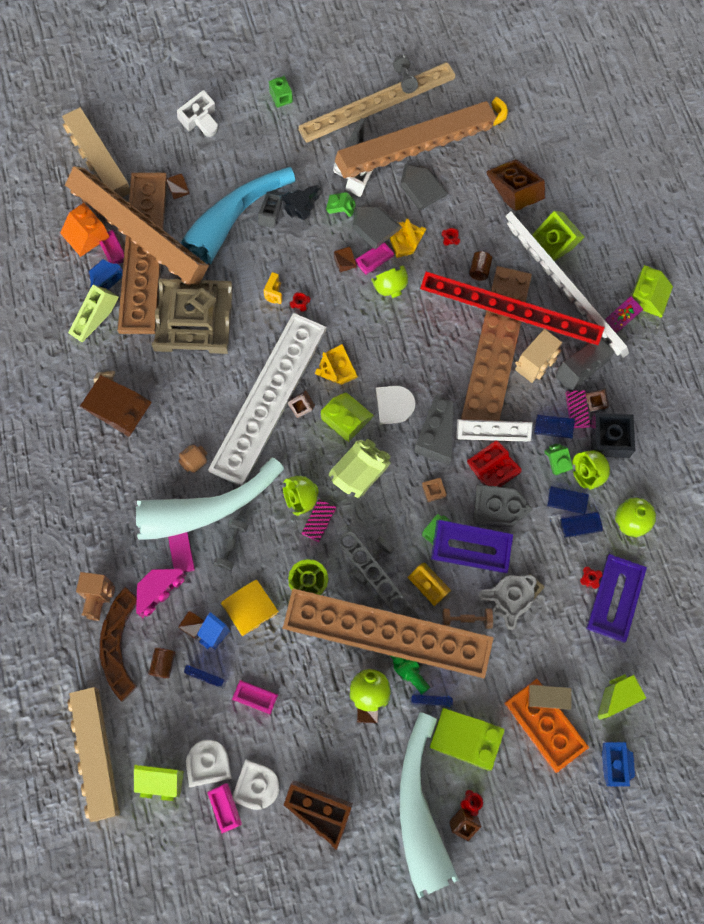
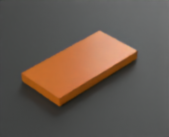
(547, 729)

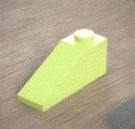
(93, 312)

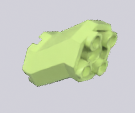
(360, 468)

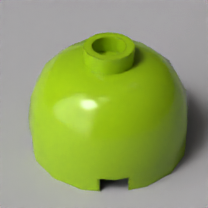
(391, 282)
(591, 469)
(300, 494)
(635, 517)
(308, 577)
(370, 690)

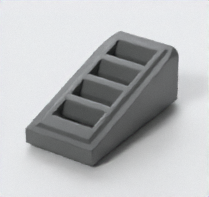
(357, 135)
(270, 210)

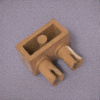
(95, 590)

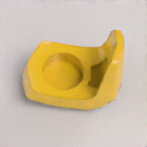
(502, 110)

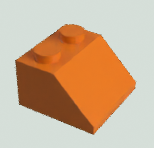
(83, 230)

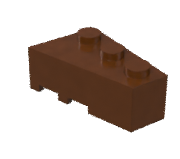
(319, 810)

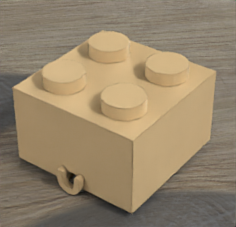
(539, 356)

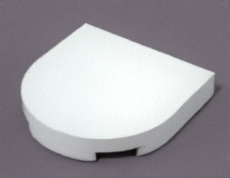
(394, 404)
(207, 763)
(256, 786)

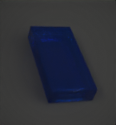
(554, 426)
(567, 500)
(581, 525)
(204, 676)
(431, 700)

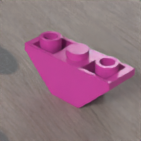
(156, 588)

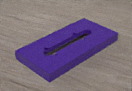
(499, 540)
(628, 600)

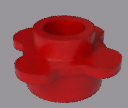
(450, 232)
(300, 297)
(585, 580)
(477, 802)

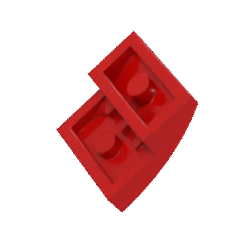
(494, 465)

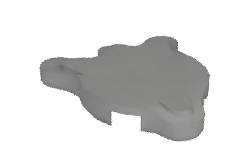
(512, 597)

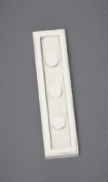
(493, 430)

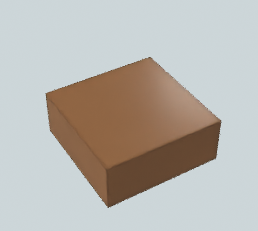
(434, 489)

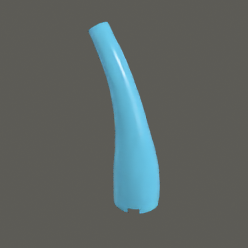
(213, 226)

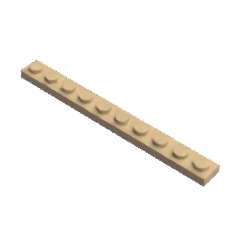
(373, 103)

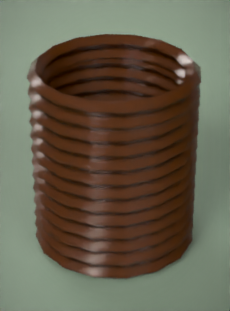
(480, 265)
(162, 662)

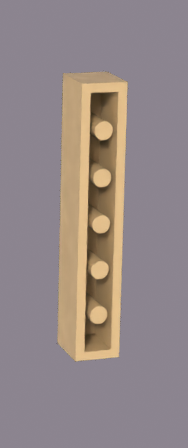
(94, 151)
(93, 754)

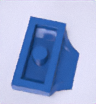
(105, 274)
(617, 764)

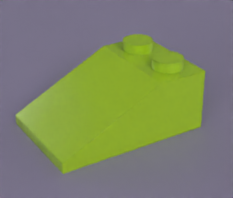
(467, 739)

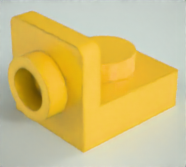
(272, 288)

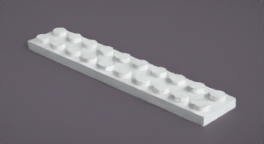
(562, 280)
(267, 400)

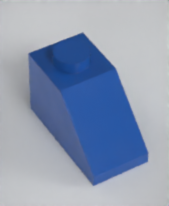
(212, 632)

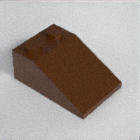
(517, 184)
(115, 405)

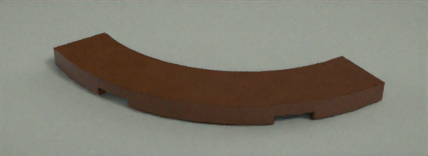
(111, 642)

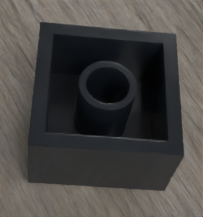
(613, 434)

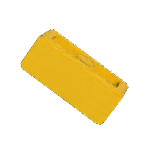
(429, 583)

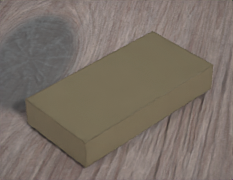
(549, 697)

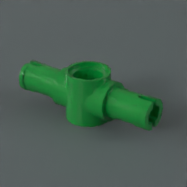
(410, 671)

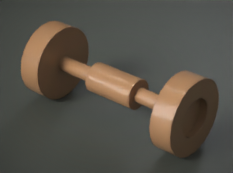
(488, 618)

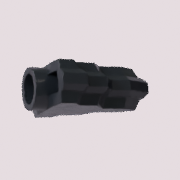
(301, 201)

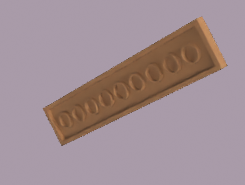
(141, 269)
(495, 351)
(388, 633)

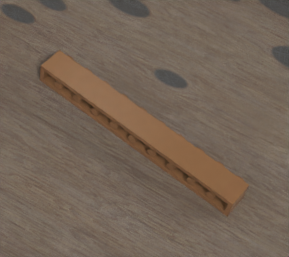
(414, 139)
(137, 226)

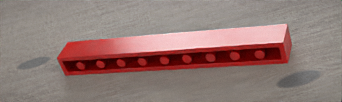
(512, 308)

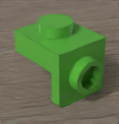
(341, 203)
(559, 458)

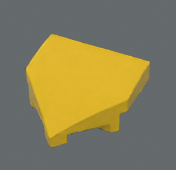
(406, 239)
(336, 366)

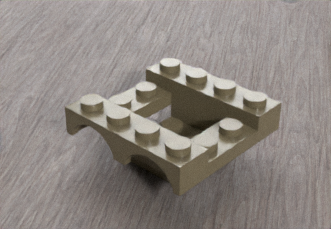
(172, 312)

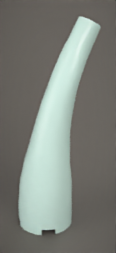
(177, 516)
(423, 846)

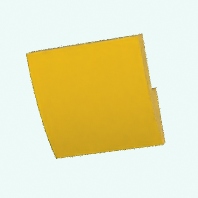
(249, 607)

